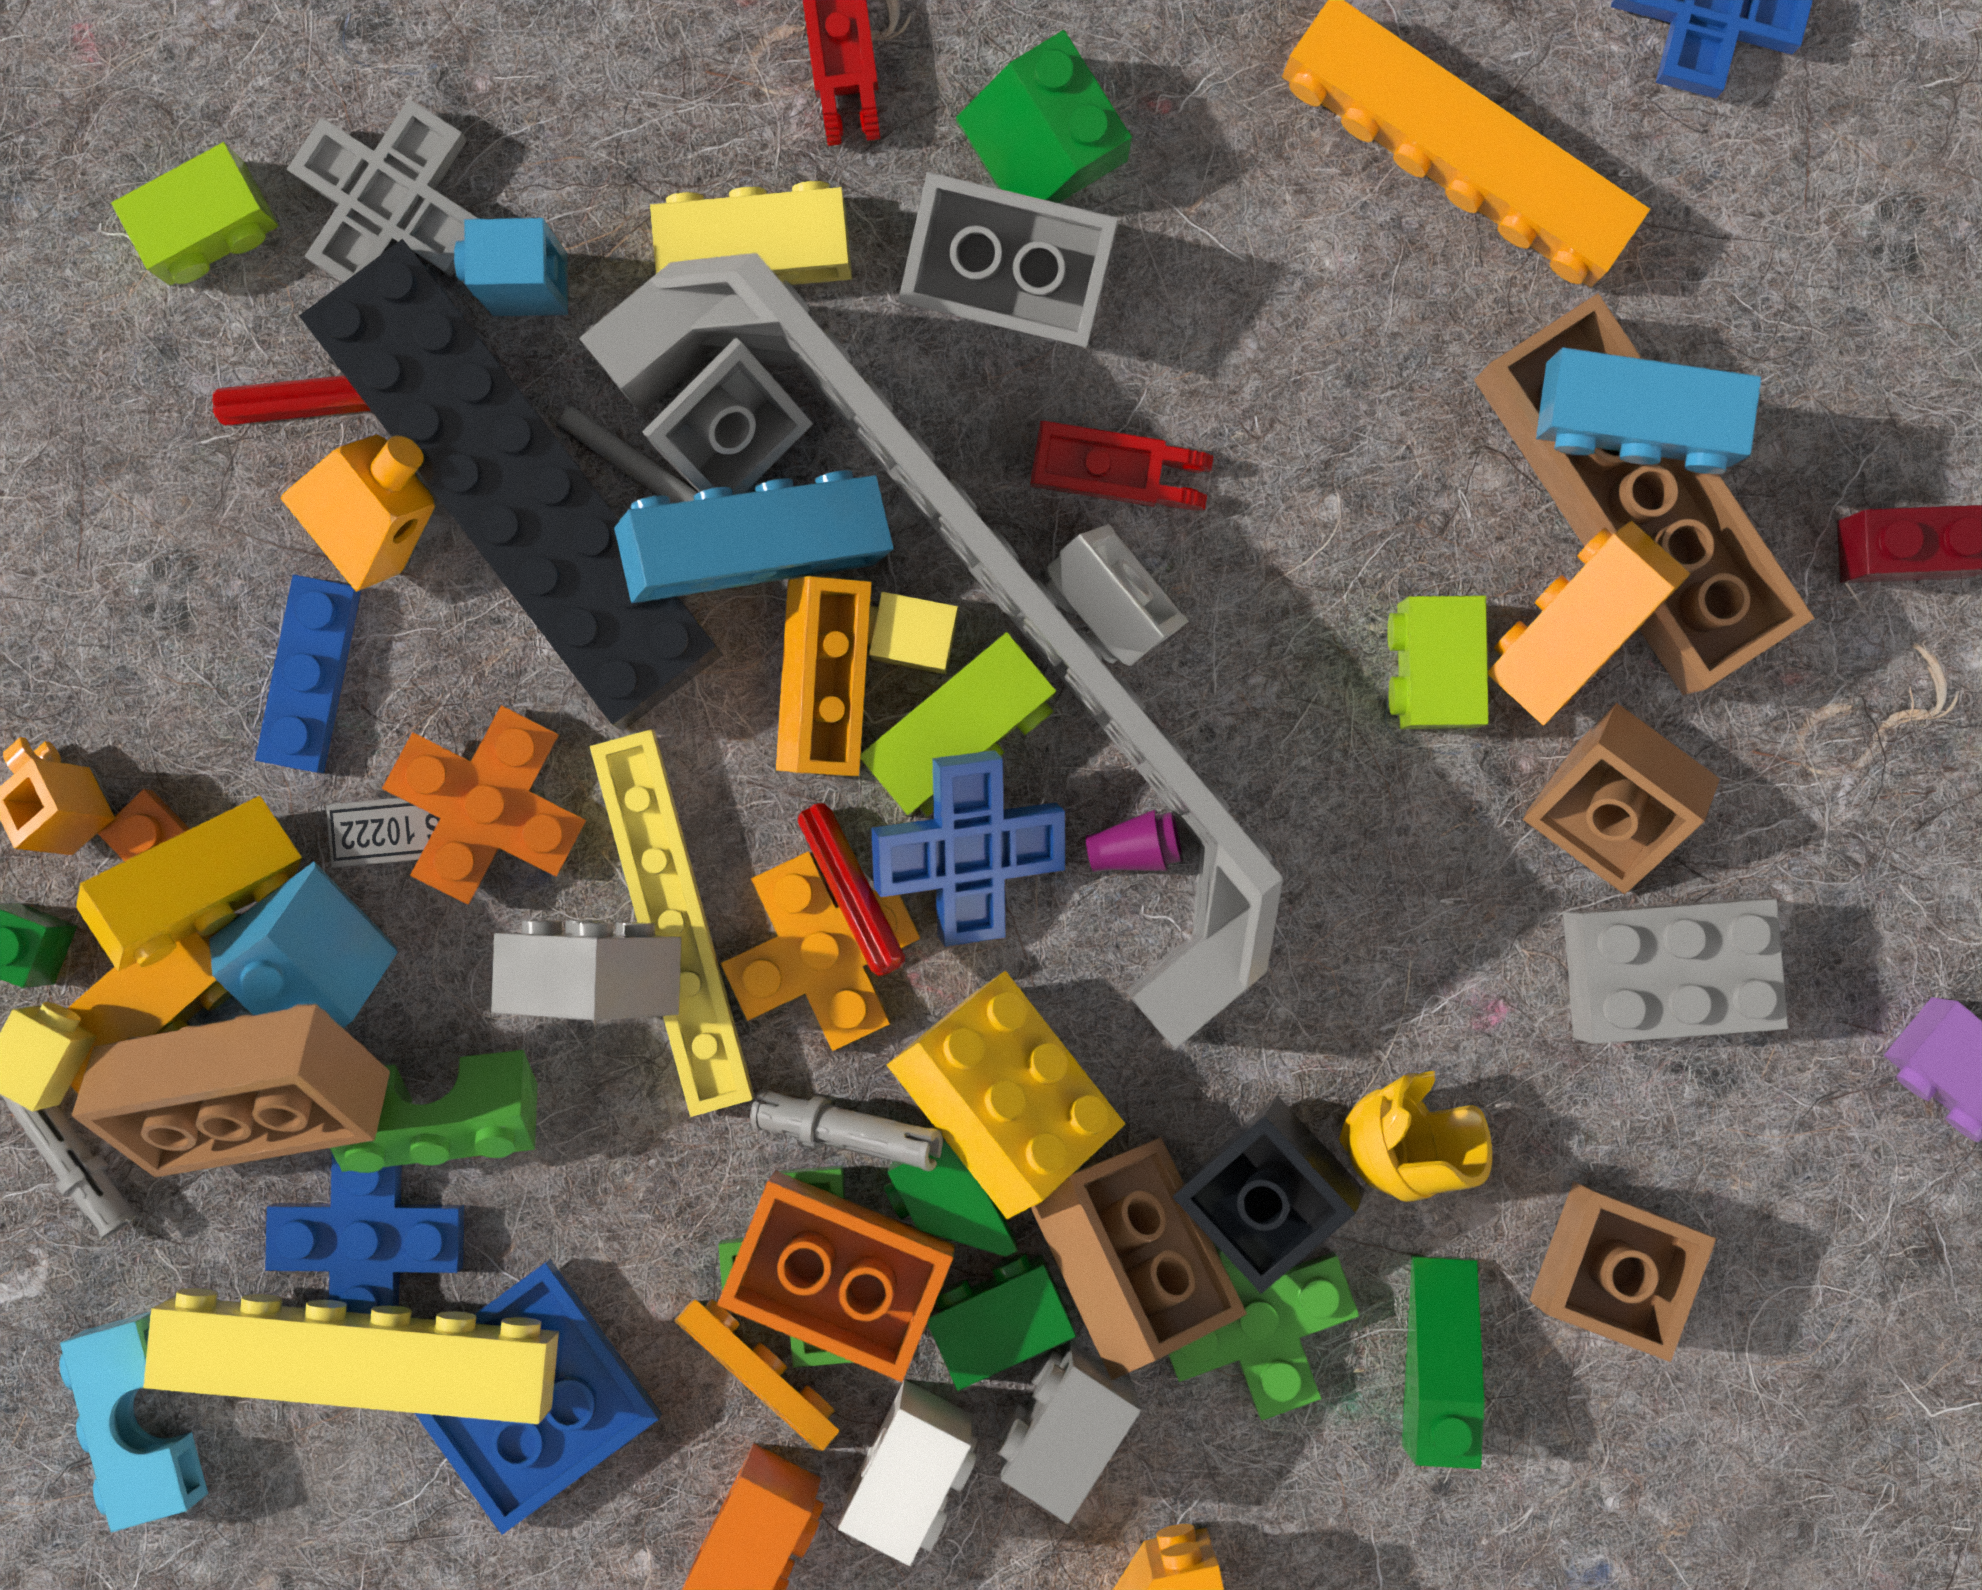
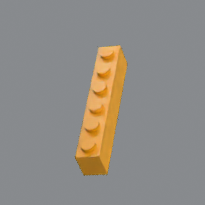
(1463, 143)

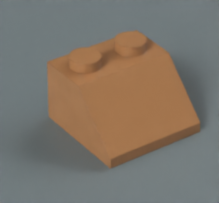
(1623, 799)

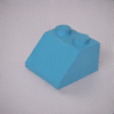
(302, 948)

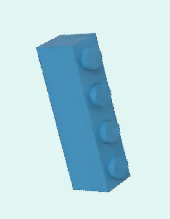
(752, 536)

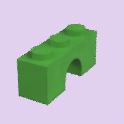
(483, 1115)

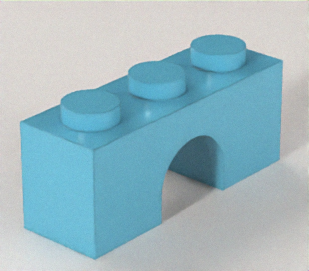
(135, 1472)

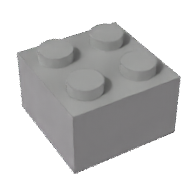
(586, 970)
(1066, 1430)

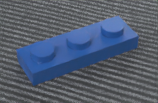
(308, 674)

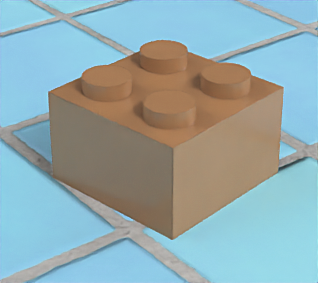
(1622, 1271)

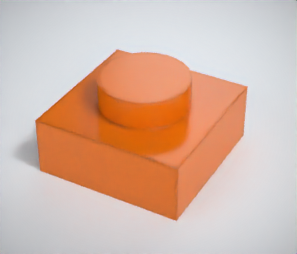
(142, 825)

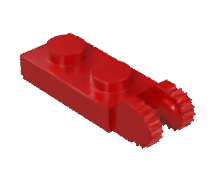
(842, 62)
(1114, 466)

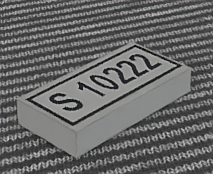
(377, 832)

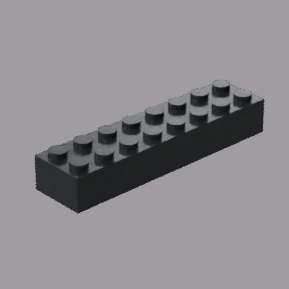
(507, 483)

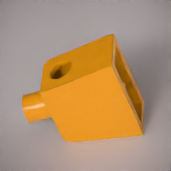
(365, 507)

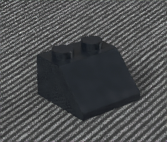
(1270, 1195)

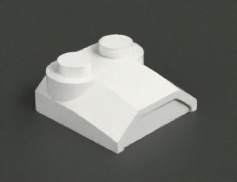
(1113, 596)

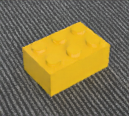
(1006, 1095)

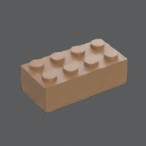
(233, 1091)

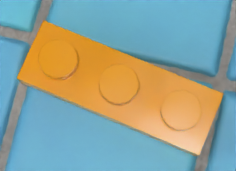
(759, 1371)

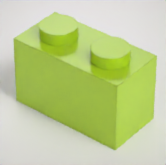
(196, 215)
(1439, 662)

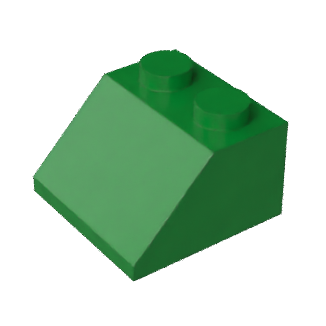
(1045, 124)

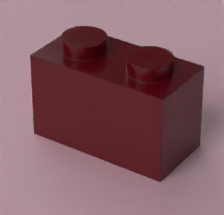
(1910, 544)

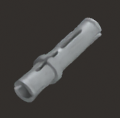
(822, 1123)
(76, 1168)

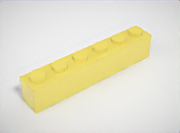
(352, 1357)

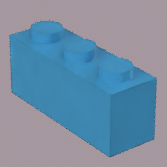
(1648, 410)

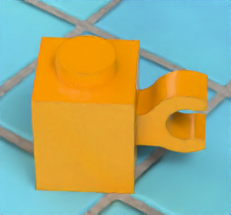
(50, 802)

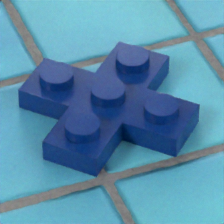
(1707, 31)
(968, 848)
(364, 1237)

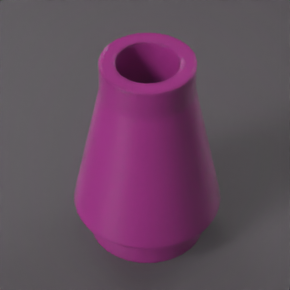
(1137, 844)

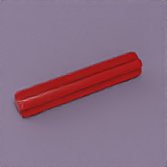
(286, 400)
(851, 889)

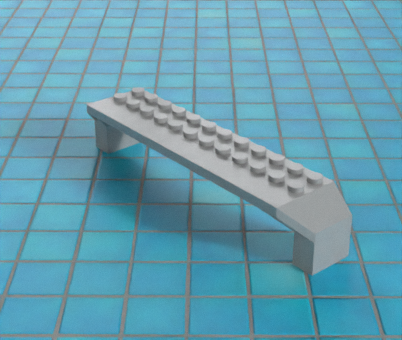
(706, 303)

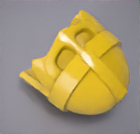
(1416, 1151)

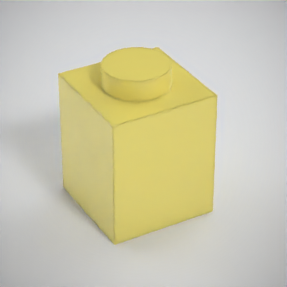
(912, 632)
(41, 1054)

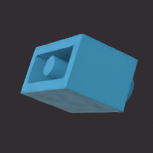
(513, 266)

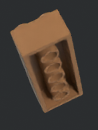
(1736, 591)

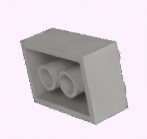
(1008, 259)
(1675, 970)

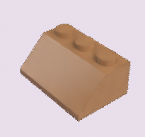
(1136, 1259)

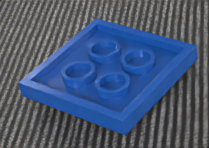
(592, 1415)

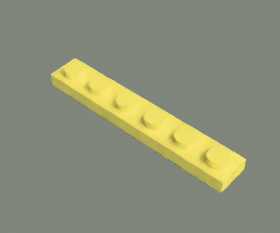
(668, 895)

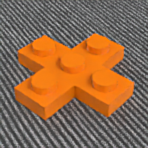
(484, 804)

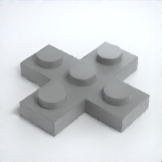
(384, 192)

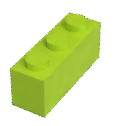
(961, 717)

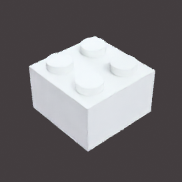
(907, 1473)

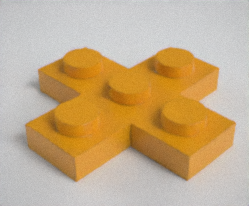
(813, 954)

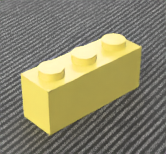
(794, 232)

